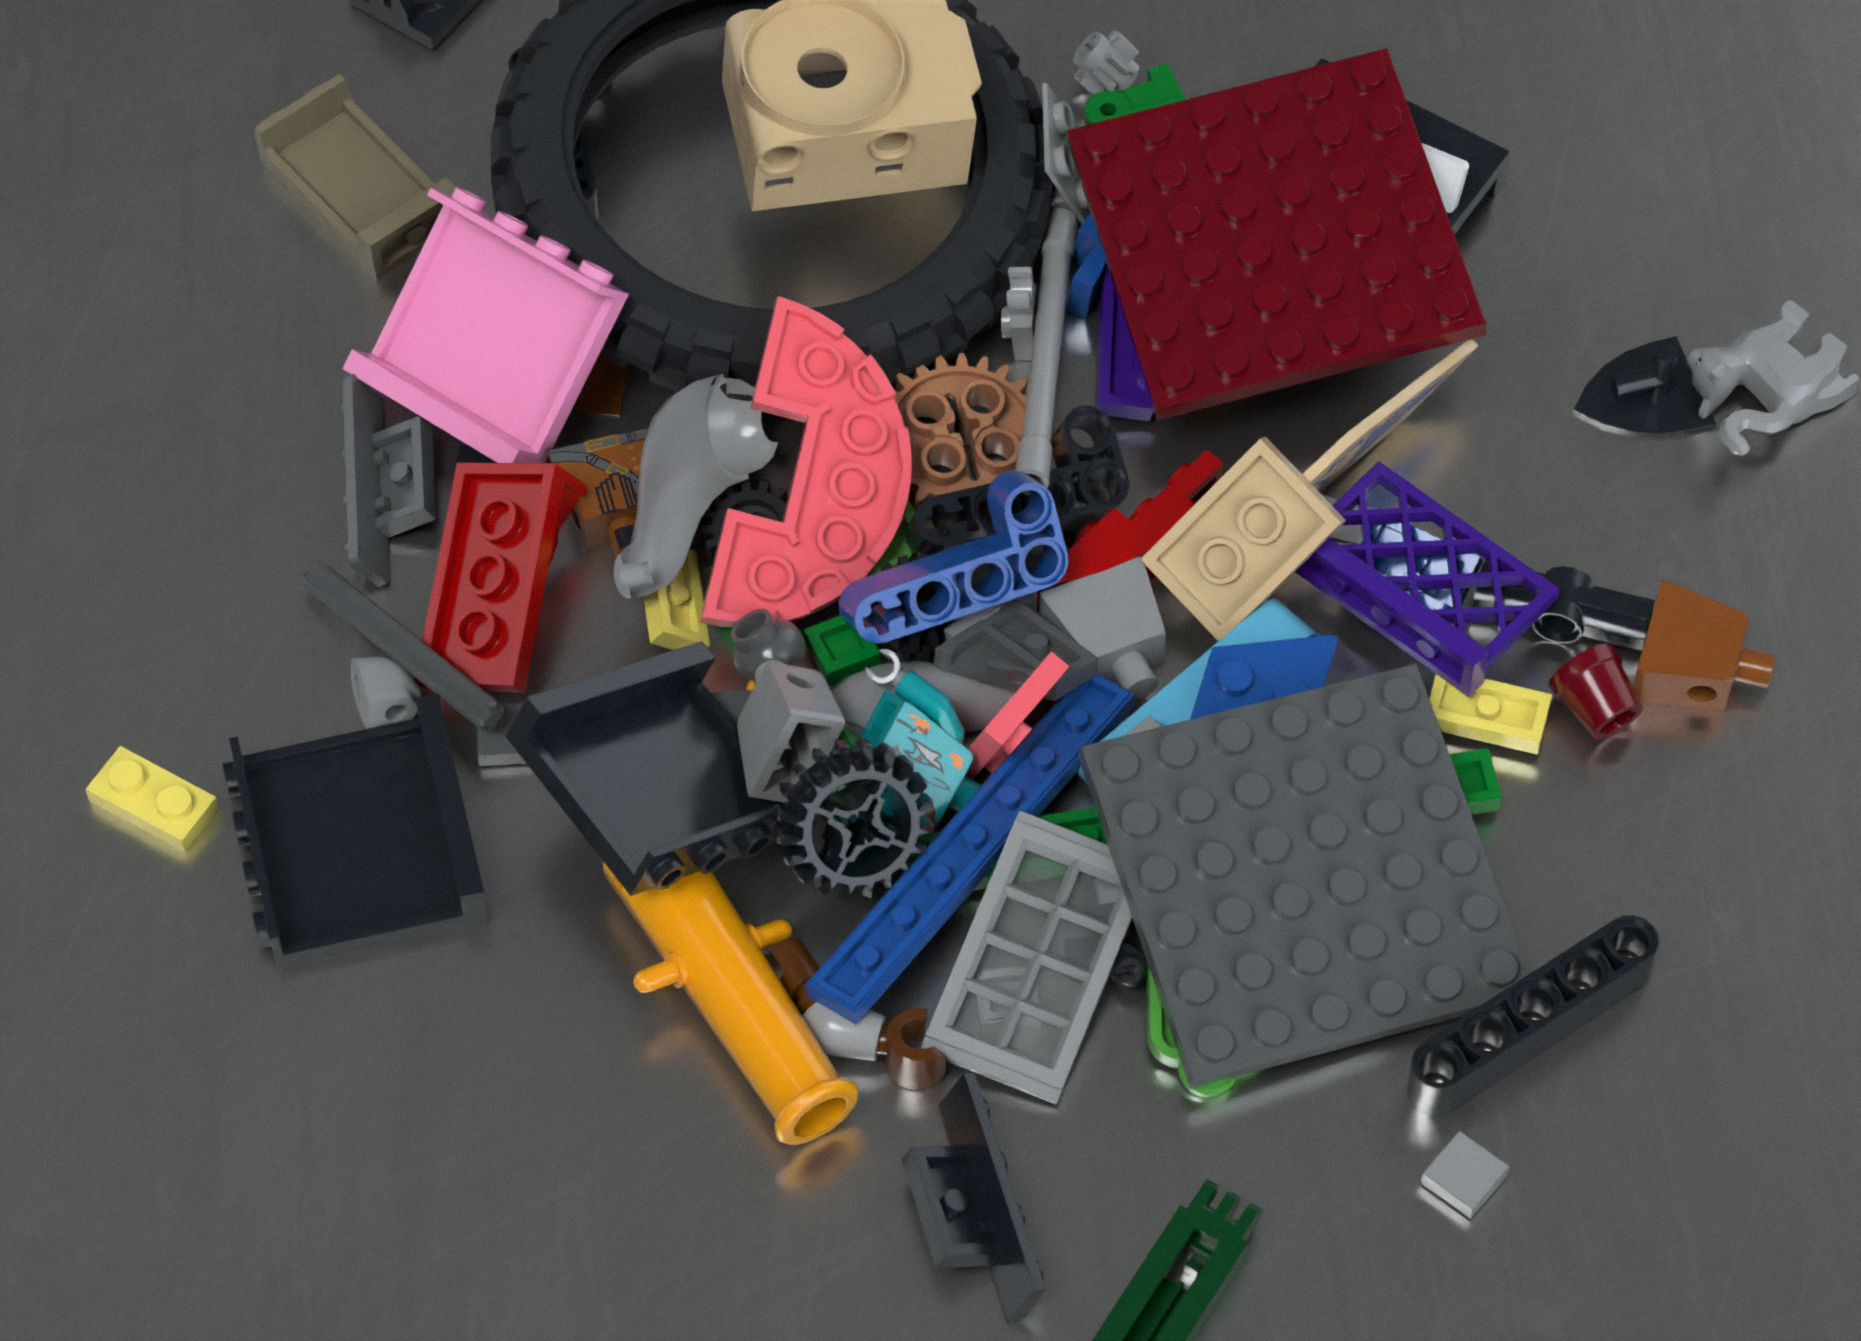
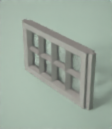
(1035, 949)

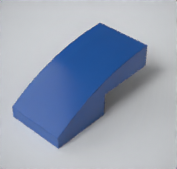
(1087, 280)

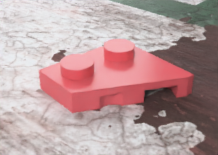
(1007, 727)

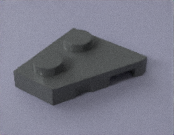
(1011, 647)

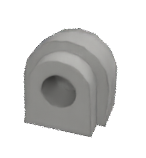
(383, 691)

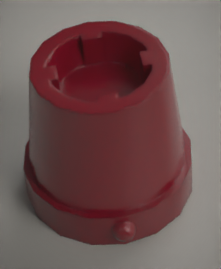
(1597, 691)

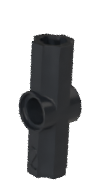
(1580, 609)

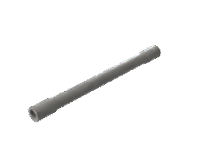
(1057, 250)

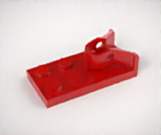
(495, 568)

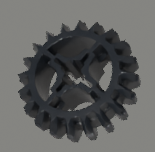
(839, 862)

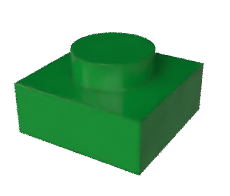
(839, 649)

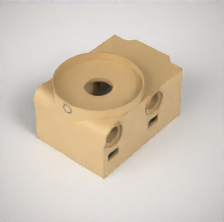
(897, 105)

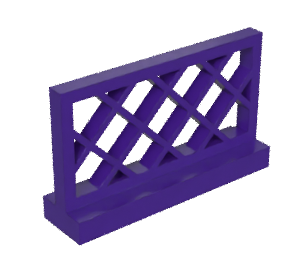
(1400, 615)

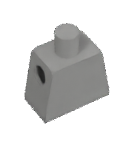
(1114, 620)
(781, 725)

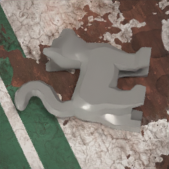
(1775, 373)

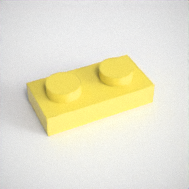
(676, 609)
(1493, 713)
(152, 799)

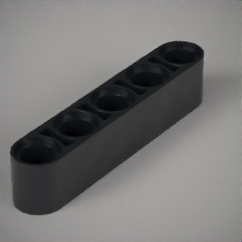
(1522, 1038)

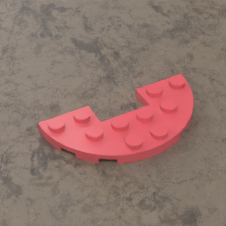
(845, 481)

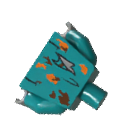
(927, 730)

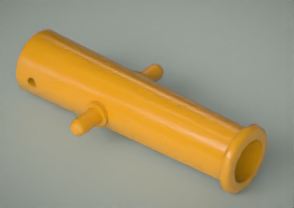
(741, 1000)

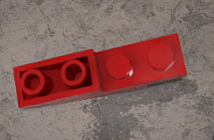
(1120, 539)

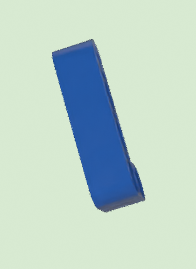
(953, 569)

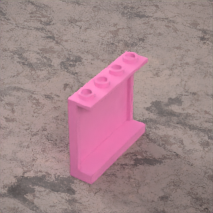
(492, 332)

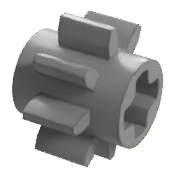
(1105, 63)

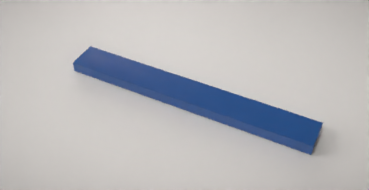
(965, 850)

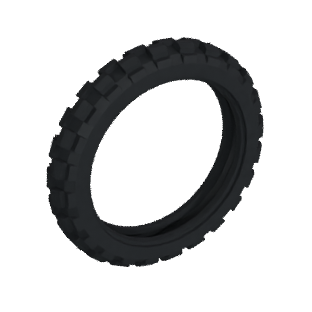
(694, 337)

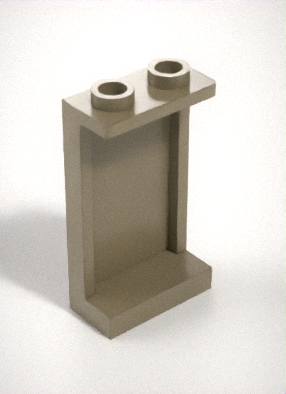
(351, 176)

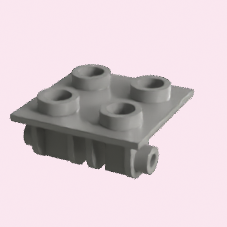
(1058, 160)

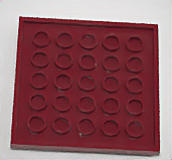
(1274, 234)

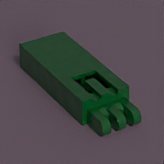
(1165, 1311)

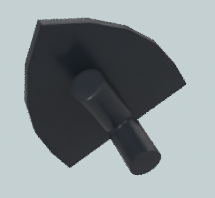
(1645, 393)

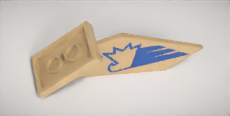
(1269, 516)

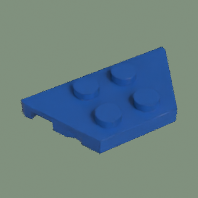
(1262, 672)

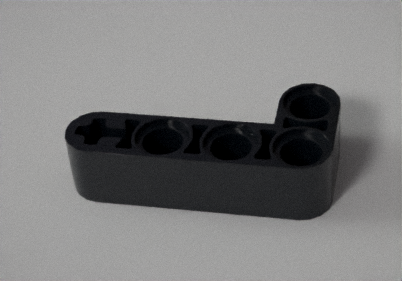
(1066, 484)

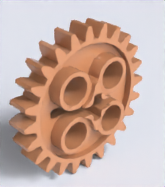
(985, 432)

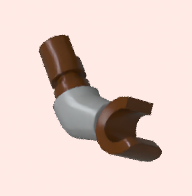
(870, 1036)

